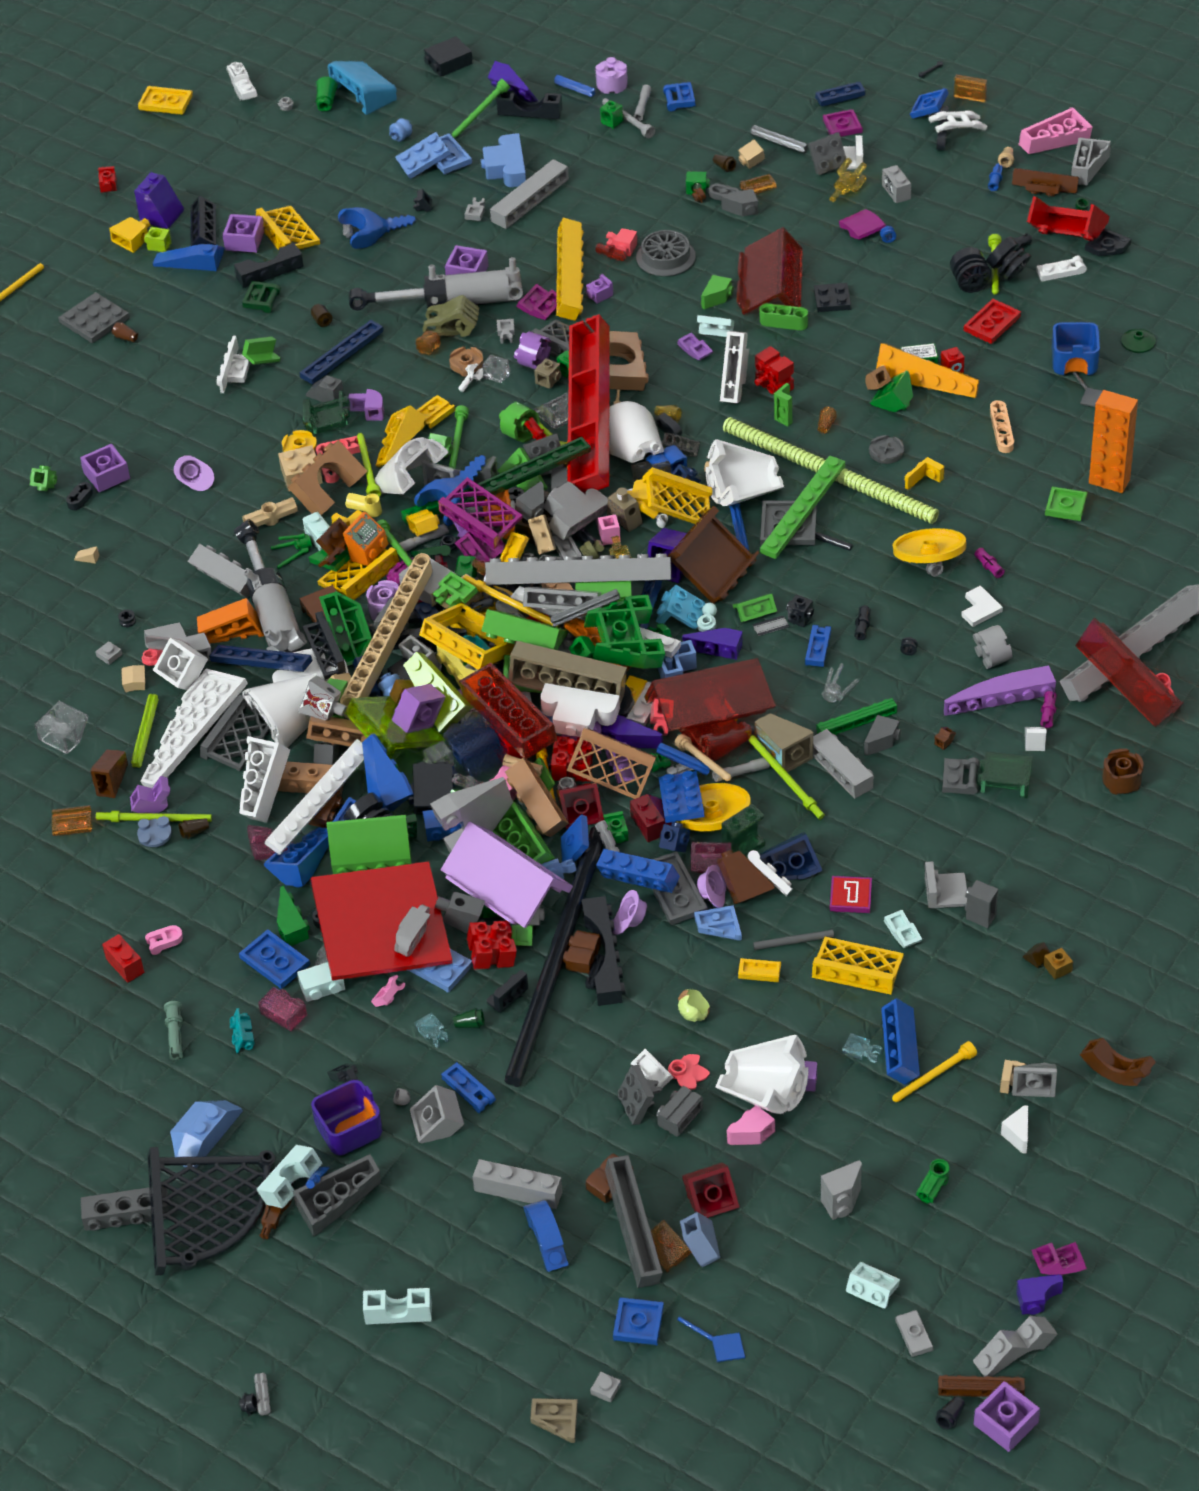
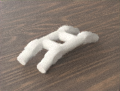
(952, 123)

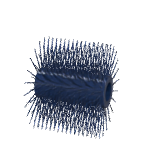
(477, 743)

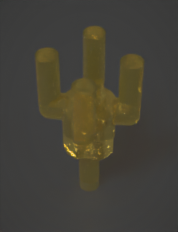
(848, 180)

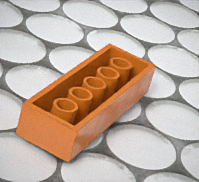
(1113, 441)

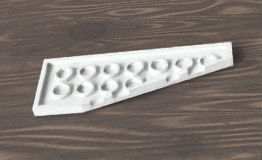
(198, 712)

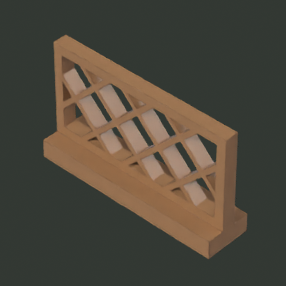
(619, 748)

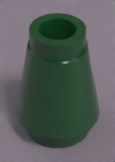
(470, 1019)

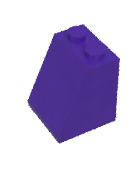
(157, 201)
(664, 543)

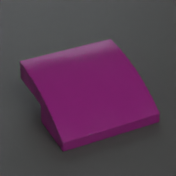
(862, 224)
(538, 302)
(473, 546)
(1060, 1260)

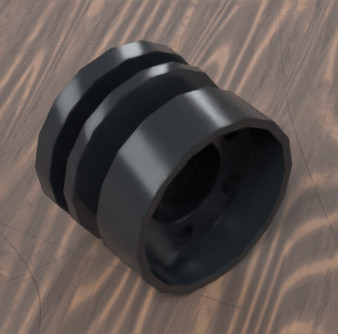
(1007, 257)
(970, 270)
(367, 807)

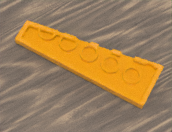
(925, 372)

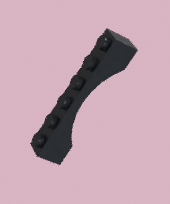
(607, 981)

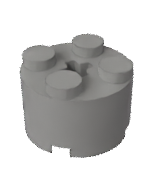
(992, 646)

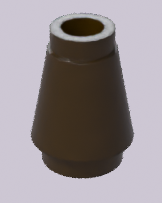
(726, 163)
(191, 828)

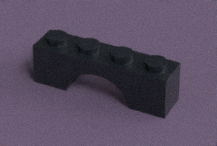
(512, 105)
(287, 260)

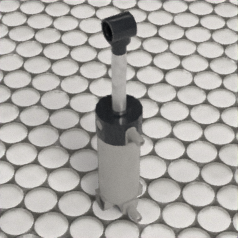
(439, 289)
(269, 597)

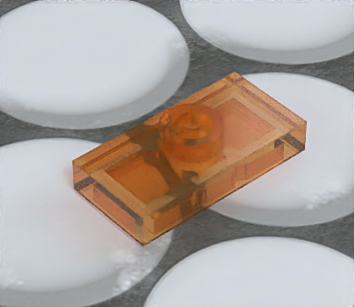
(759, 183)

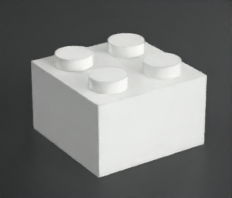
(180, 664)

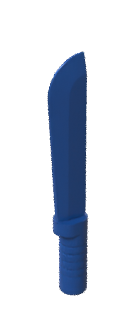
(316, 1177)

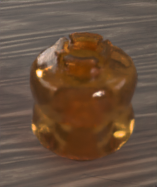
(428, 342)

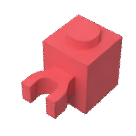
(625, 240)
(657, 717)

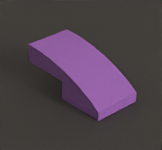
(694, 347)

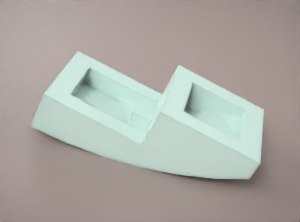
(902, 929)

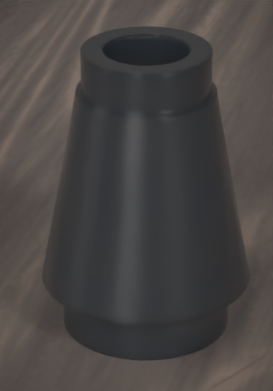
(949, 1414)

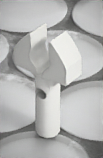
(470, 369)

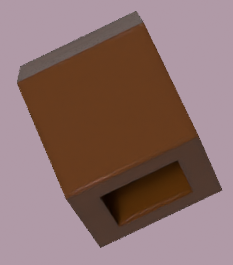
(944, 737)

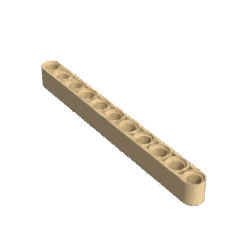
(389, 630)

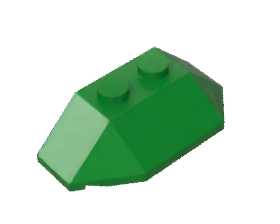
(347, 625)

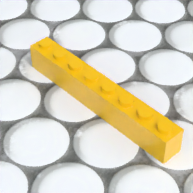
(569, 269)

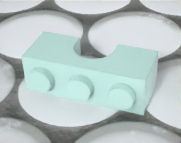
(298, 1163)
(382, 1309)

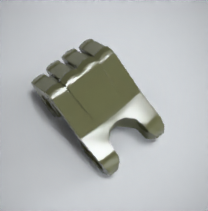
(458, 308)

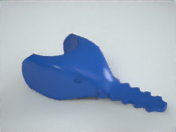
(370, 225)
(443, 487)

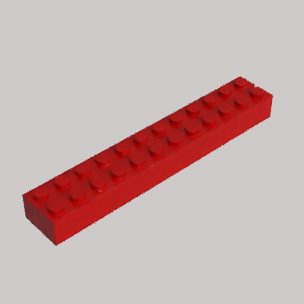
(589, 402)

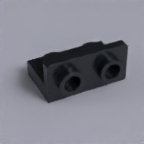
(509, 992)

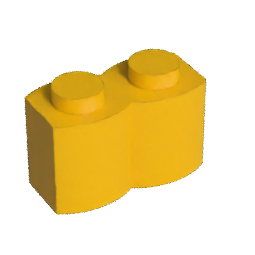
(422, 522)

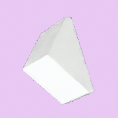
(1035, 738)
(1016, 1129)

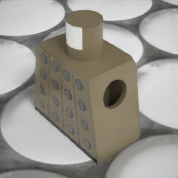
(625, 509)

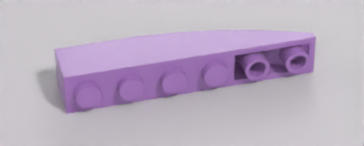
(1002, 690)

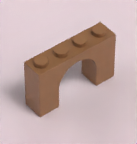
(631, 375)
(335, 458)

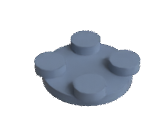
(154, 831)

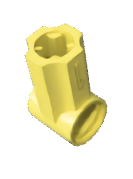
(368, 503)

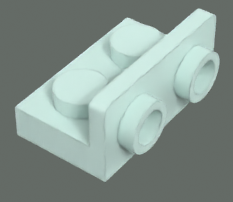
(714, 325)
(871, 1284)

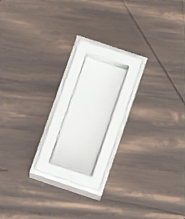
(652, 1068)

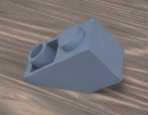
(700, 1238)

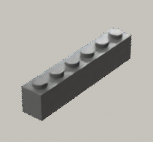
(633, 1221)

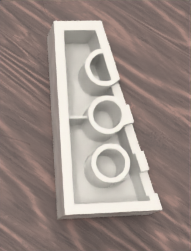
(262, 777)

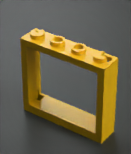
(435, 631)

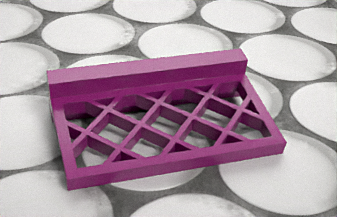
(468, 520)

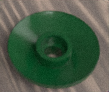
(1138, 340)

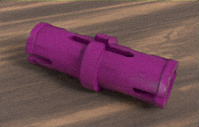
(994, 567)
(1048, 709)

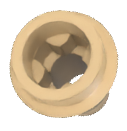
(1006, 157)

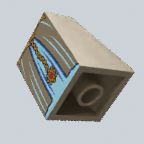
(785, 741)

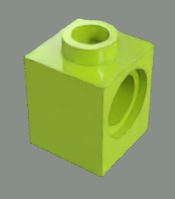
(158, 239)

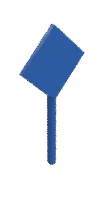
(725, 1346)

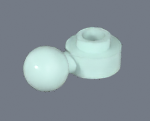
(709, 611)

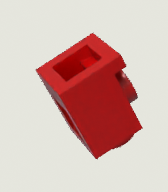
(107, 179)

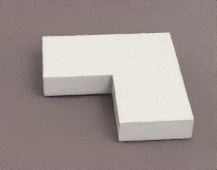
(983, 606)

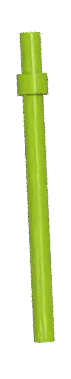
(808, 802)
(116, 816)

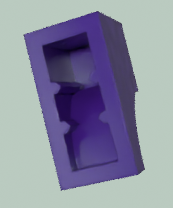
(1036, 1291)

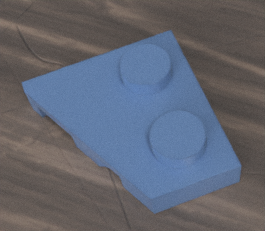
(719, 922)

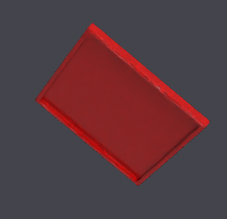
(362, 916)

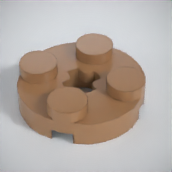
(472, 356)

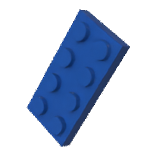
(681, 796)

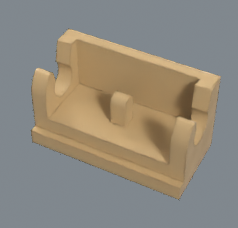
(542, 534)

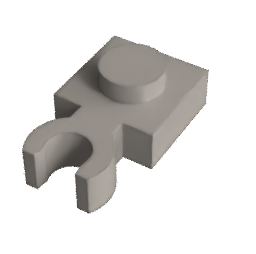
(476, 210)
(505, 329)

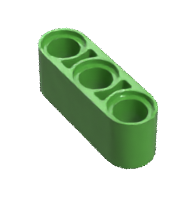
(783, 316)

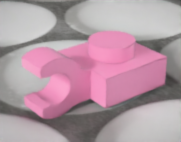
(386, 994)

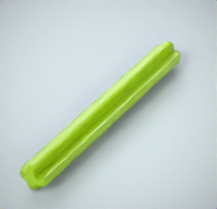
(144, 731)

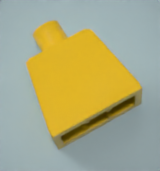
(130, 233)

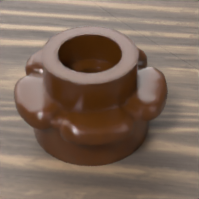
(699, 195)

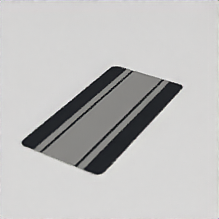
(770, 625)

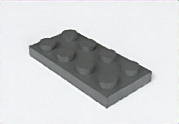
(685, 897)

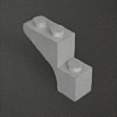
(158, 638)
(1010, 1345)

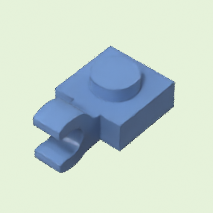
(560, 868)

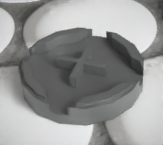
(886, 449)

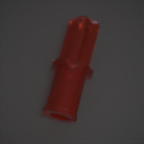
(610, 252)

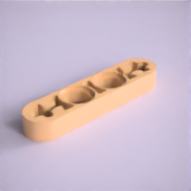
(1001, 426)

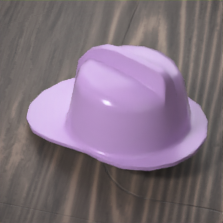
(193, 473)
(712, 886)
(630, 912)

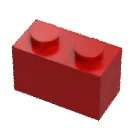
(123, 958)

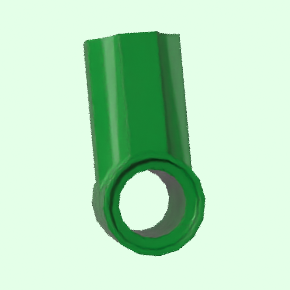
(933, 1181)

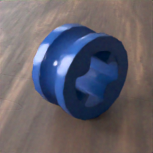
(886, 230)

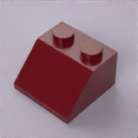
(580, 800)
(648, 816)
(711, 1190)

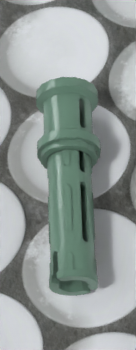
(174, 1022)

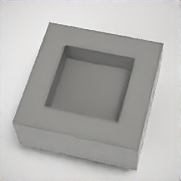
(108, 653)
(605, 1387)

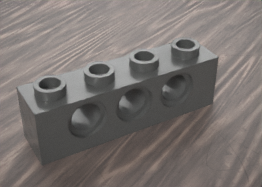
(114, 1204)

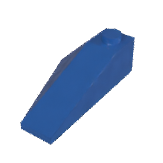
(193, 257)
(383, 776)
(301, 859)

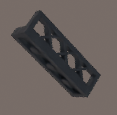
(199, 220)
(330, 646)

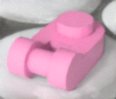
(171, 937)

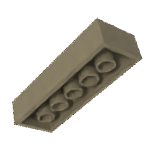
(536, 665)

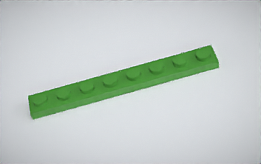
(802, 507)

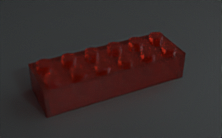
(509, 710)

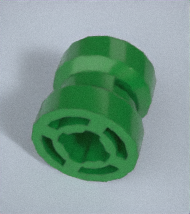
(660, 762)

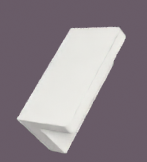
(855, 153)

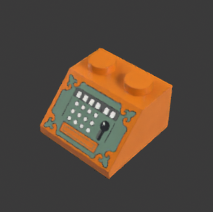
(365, 539)

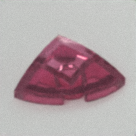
(257, 838)

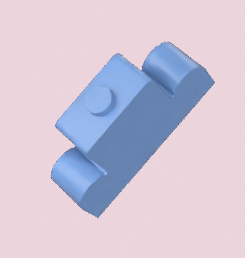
(505, 161)

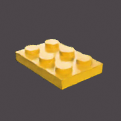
(165, 100)

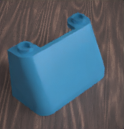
(364, 82)

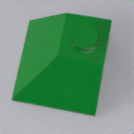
(894, 394)

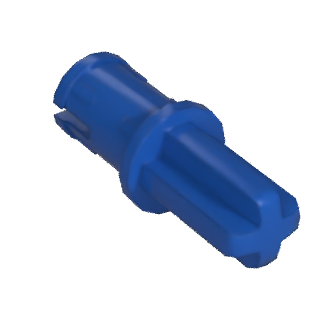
(995, 177)

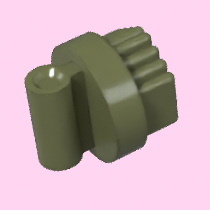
(592, 550)

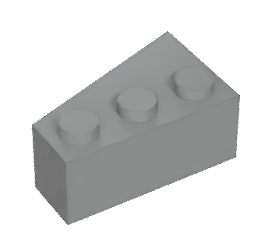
(1089, 158)

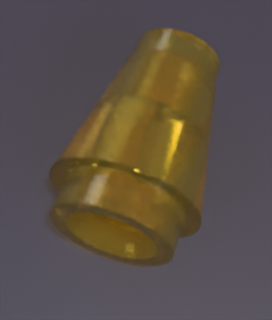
(671, 410)

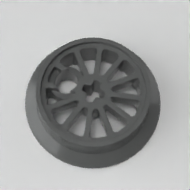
(665, 253)

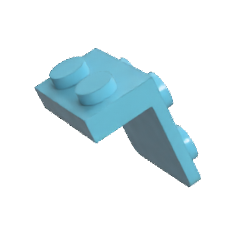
(681, 606)

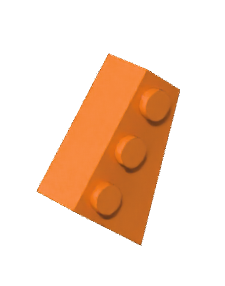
(230, 622)

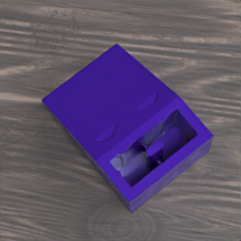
(504, 72)

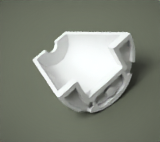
(632, 432)
(740, 473)
(394, 476)
(279, 707)
(767, 1074)

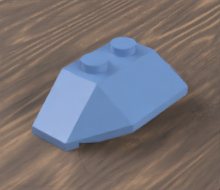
(203, 1127)

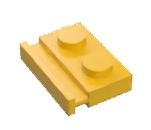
(436, 410)

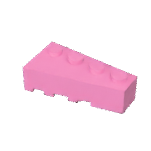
(1055, 132)

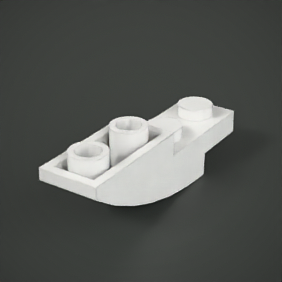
(240, 81)

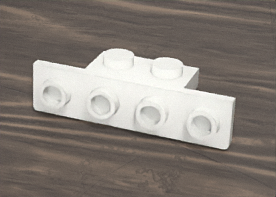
(234, 367)

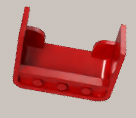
(1067, 221)

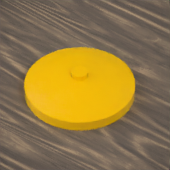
(929, 545)
(719, 804)

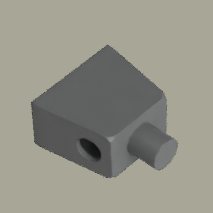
(460, 910)

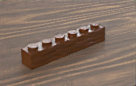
(975, 1385)

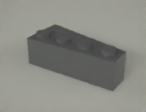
(336, 1193)

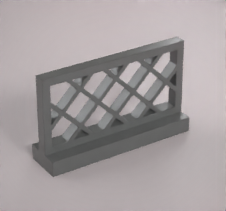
(557, 345)
(233, 715)

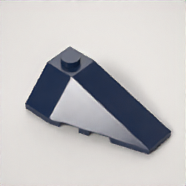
(793, 858)

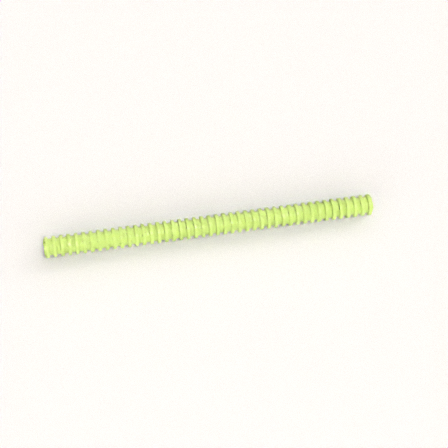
(846, 477)

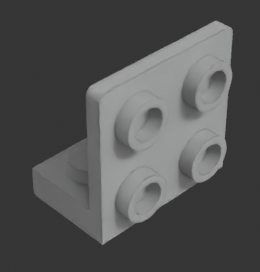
(944, 889)

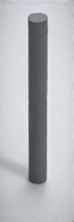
(793, 939)

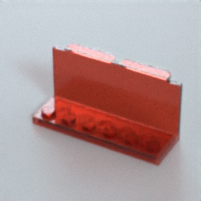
(770, 271)
(1127, 673)
(712, 695)

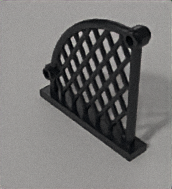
(156, 1164)

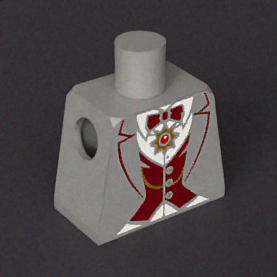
(321, 700)

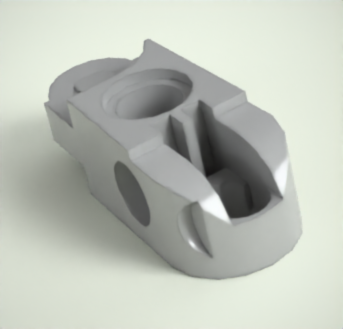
(411, 930)

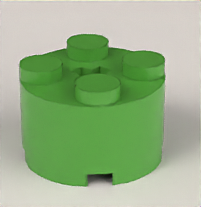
(513, 420)

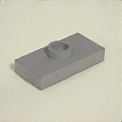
(914, 1333)

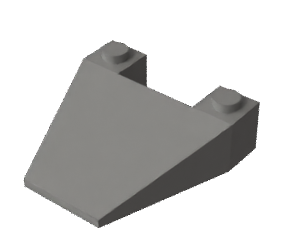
(479, 804)

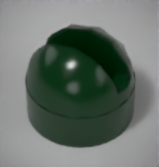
(1080, 202)

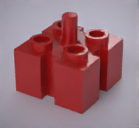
(773, 370)
(563, 752)
(491, 944)

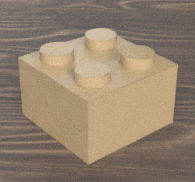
(294, 460)

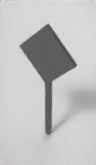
(1090, 396)

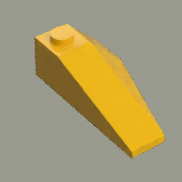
(400, 429)

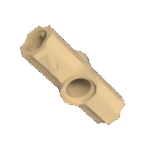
(271, 512)

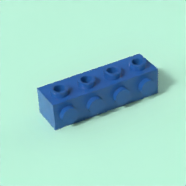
(638, 870)
(900, 1041)

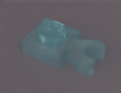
(431, 1028)
(859, 1047)

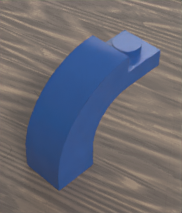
(547, 1234)

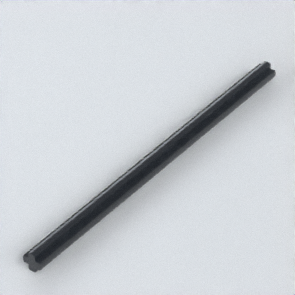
(553, 962)

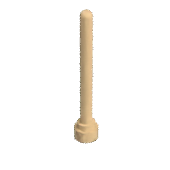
(684, 743)

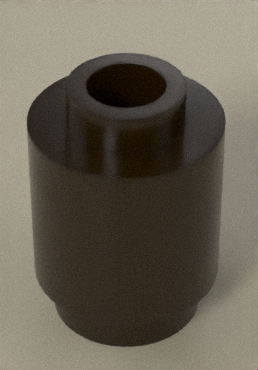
(321, 315)

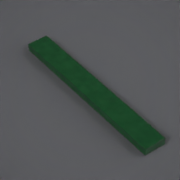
(531, 468)

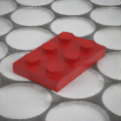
(992, 321)

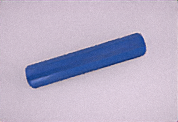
(575, 86)
(682, 758)

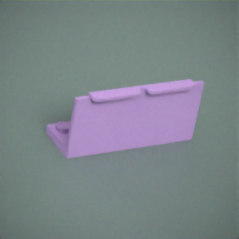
(500, 874)

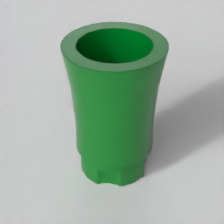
(325, 93)

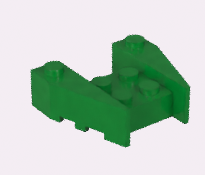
(621, 634)

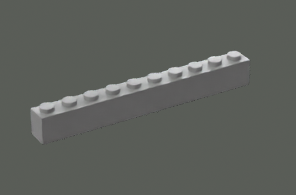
(574, 570)
(1138, 639)

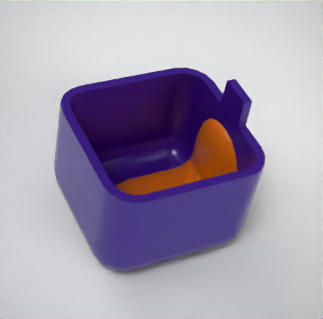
(347, 1117)

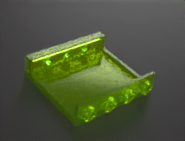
(375, 717)

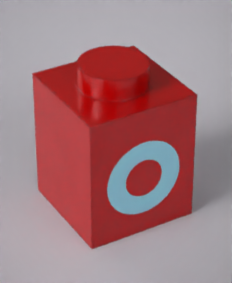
(953, 359)

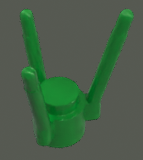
(300, 541)

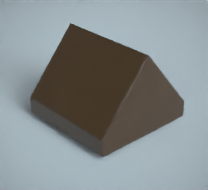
(1036, 954)

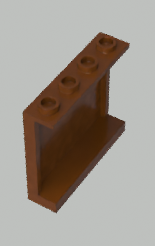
(712, 557)

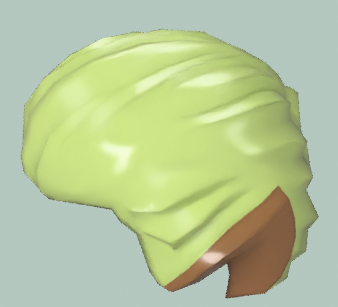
(693, 1005)

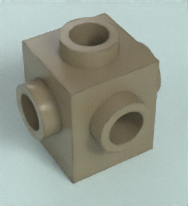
(547, 373)

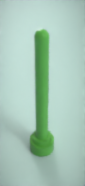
(501, 87)
(461, 415)
(391, 539)

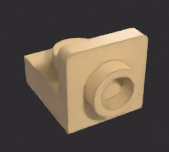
(1007, 1075)

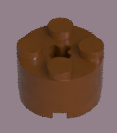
(1122, 771)

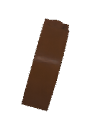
(1113, 1066)

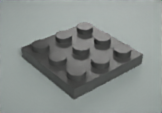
(93, 317)
(773, 513)

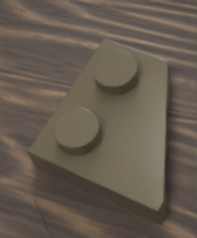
(556, 1416)

